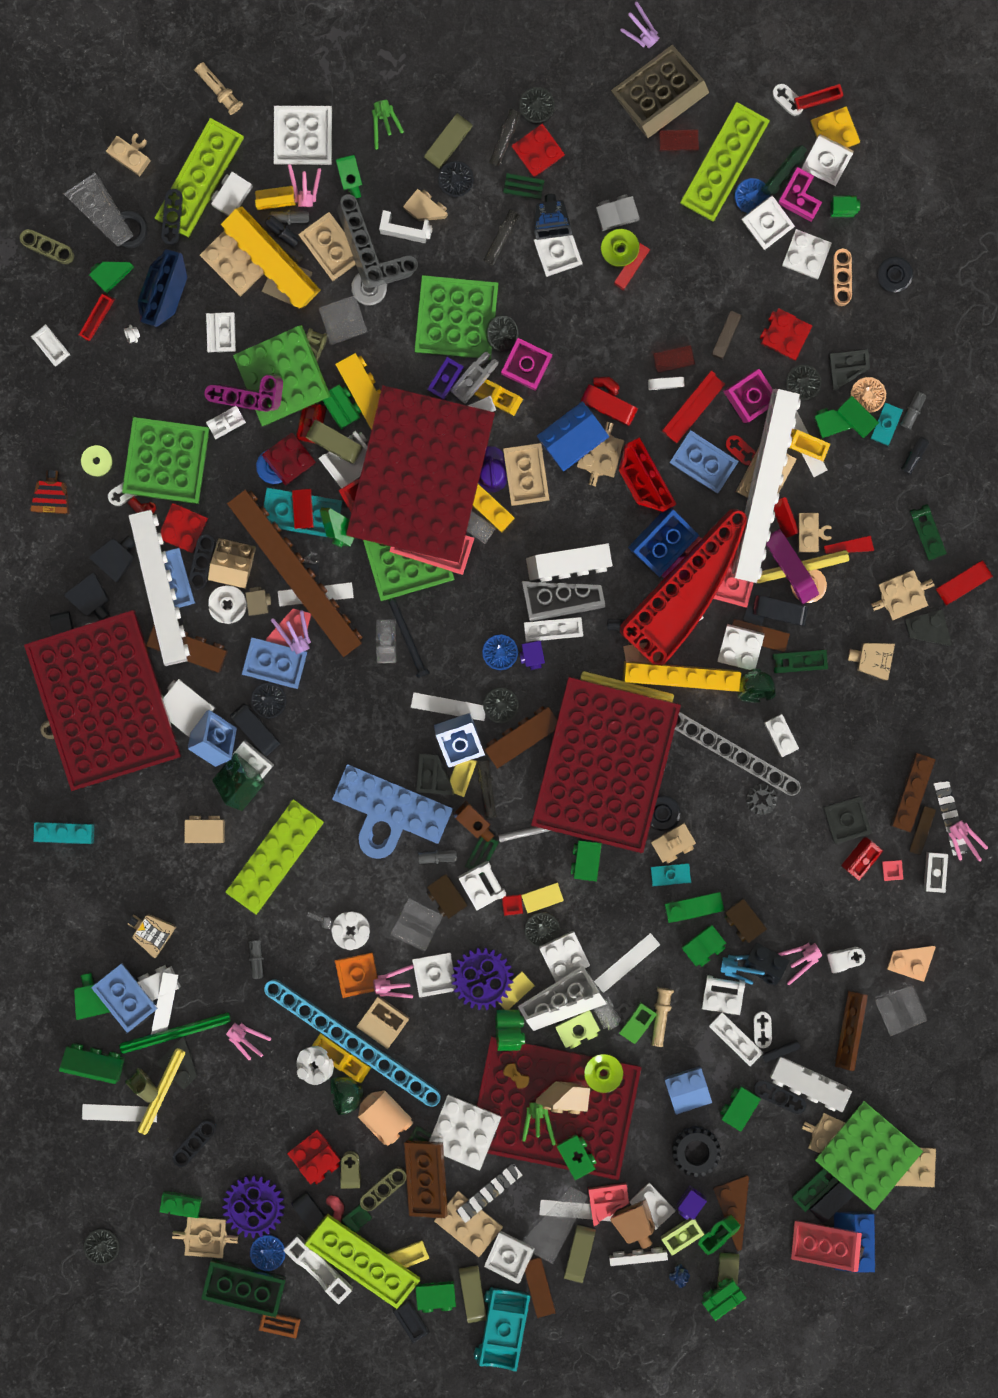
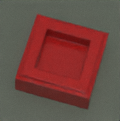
(512, 904)

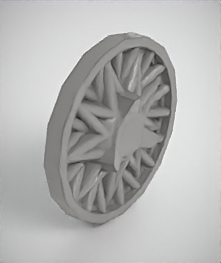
(367, 295)

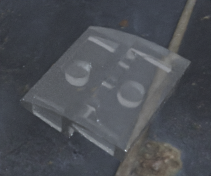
(343, 320)
(416, 925)
(901, 1010)

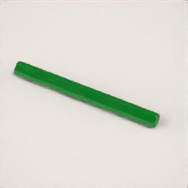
(175, 1033)

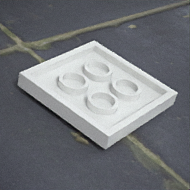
(303, 135)
(465, 1131)

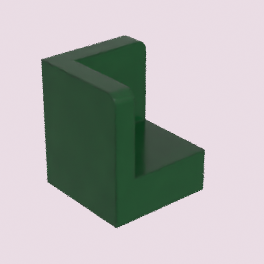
(356, 1218)

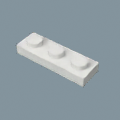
(553, 629)
(735, 1039)
(638, 1256)

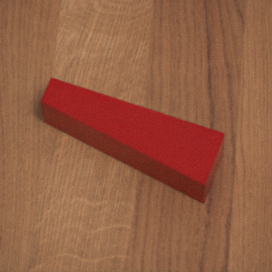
(819, 97)
(630, 269)
(96, 316)
(857, 545)

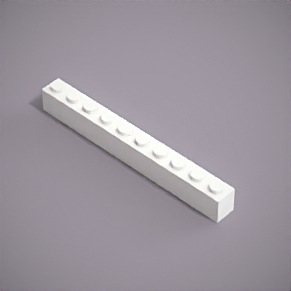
(765, 484)

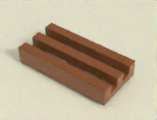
(280, 1332)

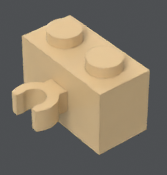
(128, 154)
(809, 532)
(673, 842)

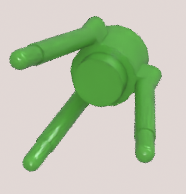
(383, 110)
(537, 1112)

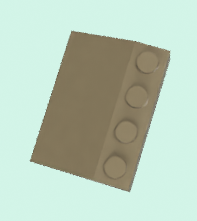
(660, 91)

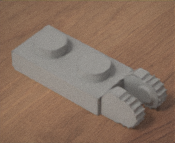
(473, 378)

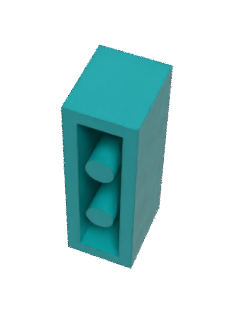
(63, 832)

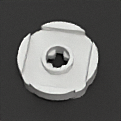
(238, 604)
(350, 941)
(306, 1070)

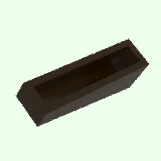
(726, 335)
(922, 830)

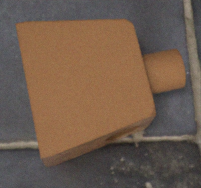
(635, 1223)

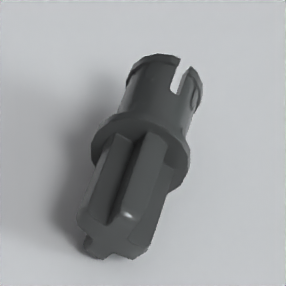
(291, 217)
(913, 410)
(437, 856)
(256, 959)

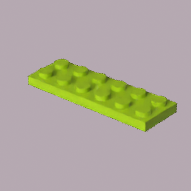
(725, 161)
(202, 174)
(274, 857)
(362, 1261)

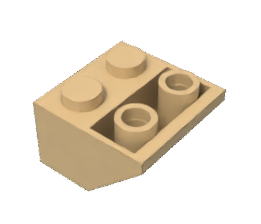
(231, 563)
(383, 1022)
(565, 1097)

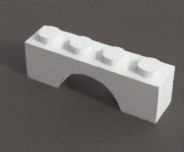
(319, 1268)

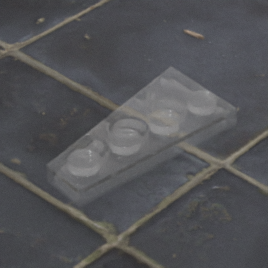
(95, 202)
(555, 1226)

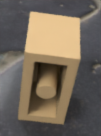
(204, 830)

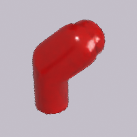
(608, 383)
(138, 507)

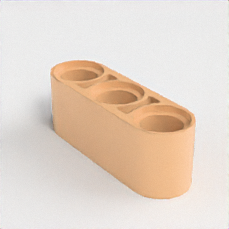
(845, 268)

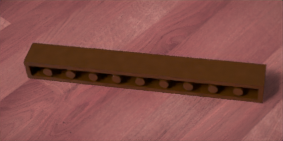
(294, 572)

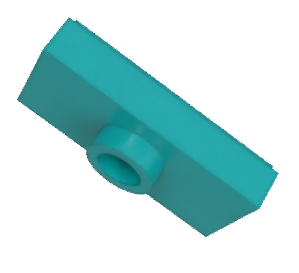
(887, 424)
(670, 874)

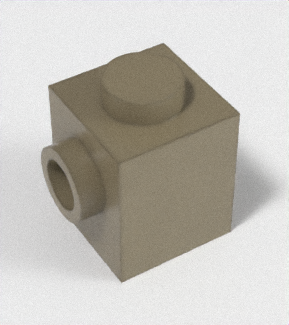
(257, 601)

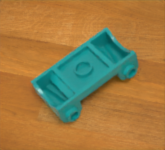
(503, 1328)

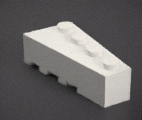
(569, 562)
(562, 1000)
(811, 1084)

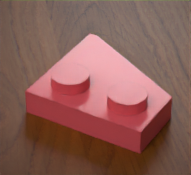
(295, 621)
(607, 1200)

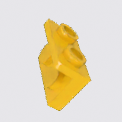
(274, 198)

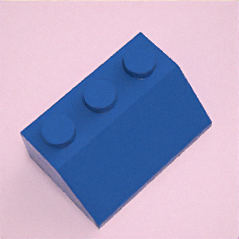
(572, 436)
(663, 541)
(864, 1223)

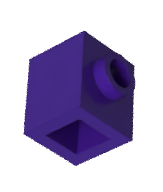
(532, 655)

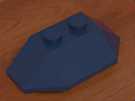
(162, 288)

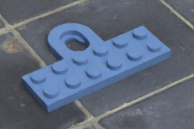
(390, 804)

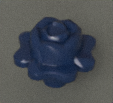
(680, 1276)

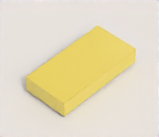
(461, 776)
(542, 897)
(520, 987)
(410, 1254)

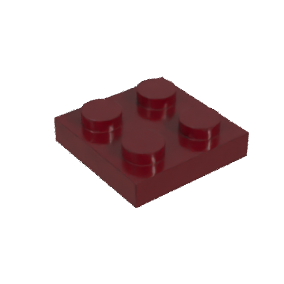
(288, 459)

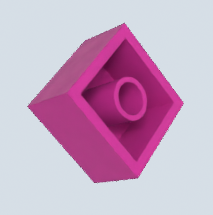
(526, 364)
(750, 395)

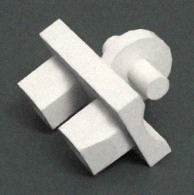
(226, 422)

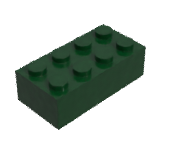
(244, 1288)

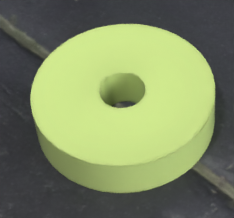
(105, 460)

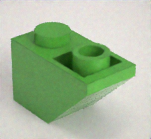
(638, 1023)

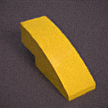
(501, 397)
(809, 445)
(342, 1059)

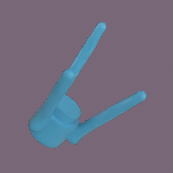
(730, 966)

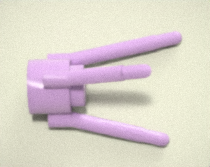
(649, 37)
(299, 644)

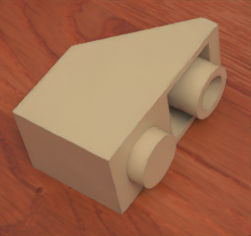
(422, 207)

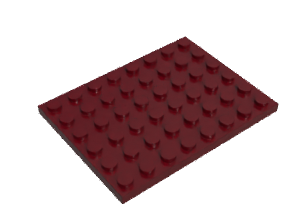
(420, 474)
(102, 700)
(605, 764)
(602, 1126)

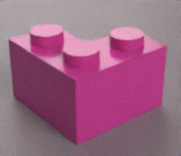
(795, 196)

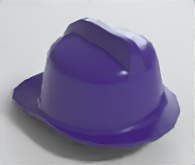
(493, 472)

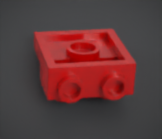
(785, 334)
(315, 1157)

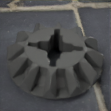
(761, 789)

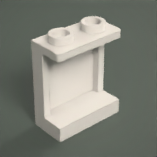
(403, 232)
(341, 470)
(185, 706)

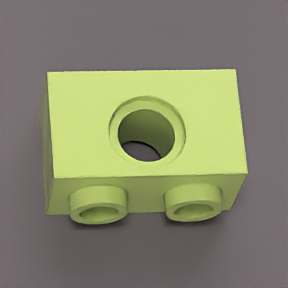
(566, 1032)
(682, 1235)

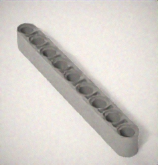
(734, 750)

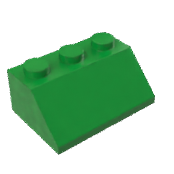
(92, 1063)

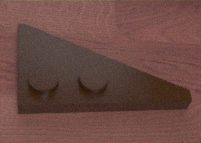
(733, 1200)

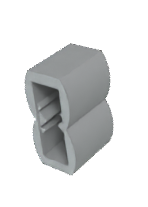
(617, 213)

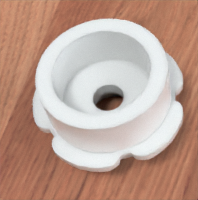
(132, 334)

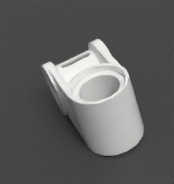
(842, 960)

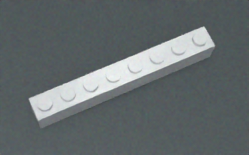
(158, 588)

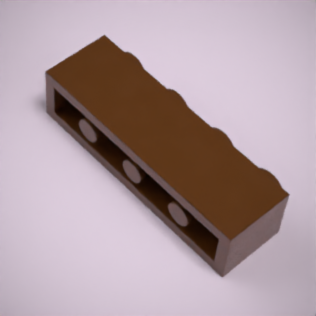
(200, 652)
(521, 738)
(912, 792)

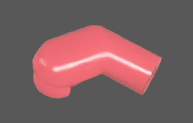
(337, 1206)

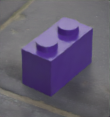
(445, 378)
(690, 1203)

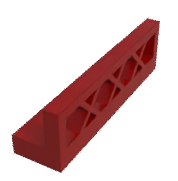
(693, 407)

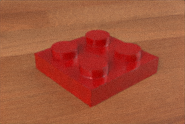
(538, 150)
(183, 528)

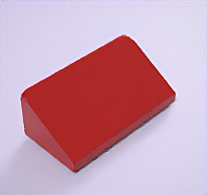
(308, 416)
(303, 508)
(785, 518)
(862, 858)

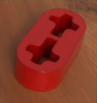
(744, 447)

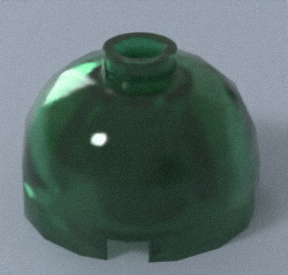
(755, 686)
(346, 1094)

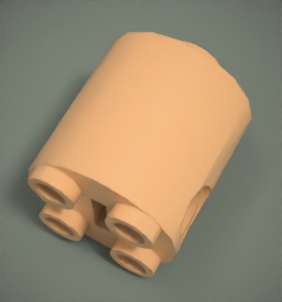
(383, 1117)

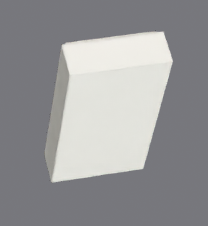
(50, 345)

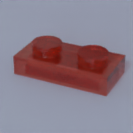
(679, 140)
(674, 359)

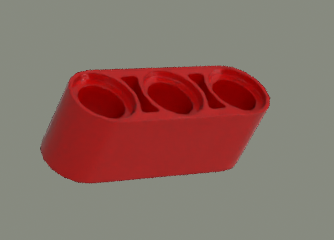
(609, 405)
(964, 582)

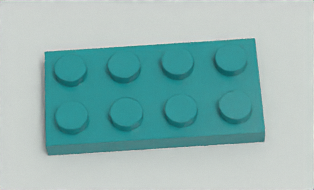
(280, 507)

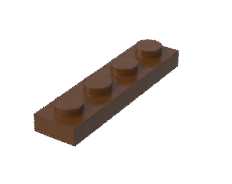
(851, 1030)

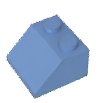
(213, 739)
(459, 740)
(688, 1090)

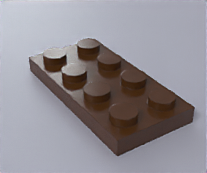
(426, 1179)

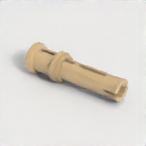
(224, 95)
(662, 1007)

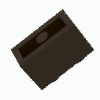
(447, 896)
(745, 921)

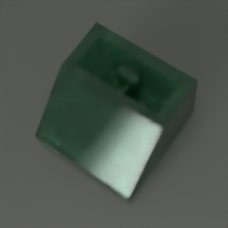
(238, 782)

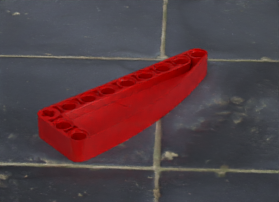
(682, 608)

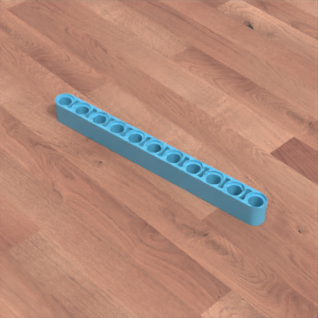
(362, 1043)

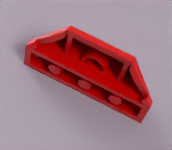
(643, 478)

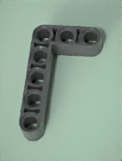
(366, 249)

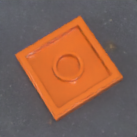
(356, 974)

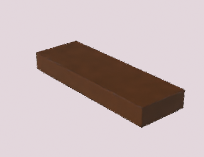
(772, 639)
(539, 1288)

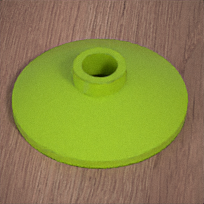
(615, 240)
(603, 1083)

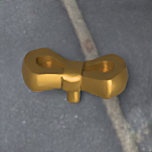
(511, 1071)

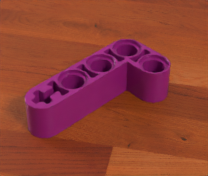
(242, 395)
(792, 567)

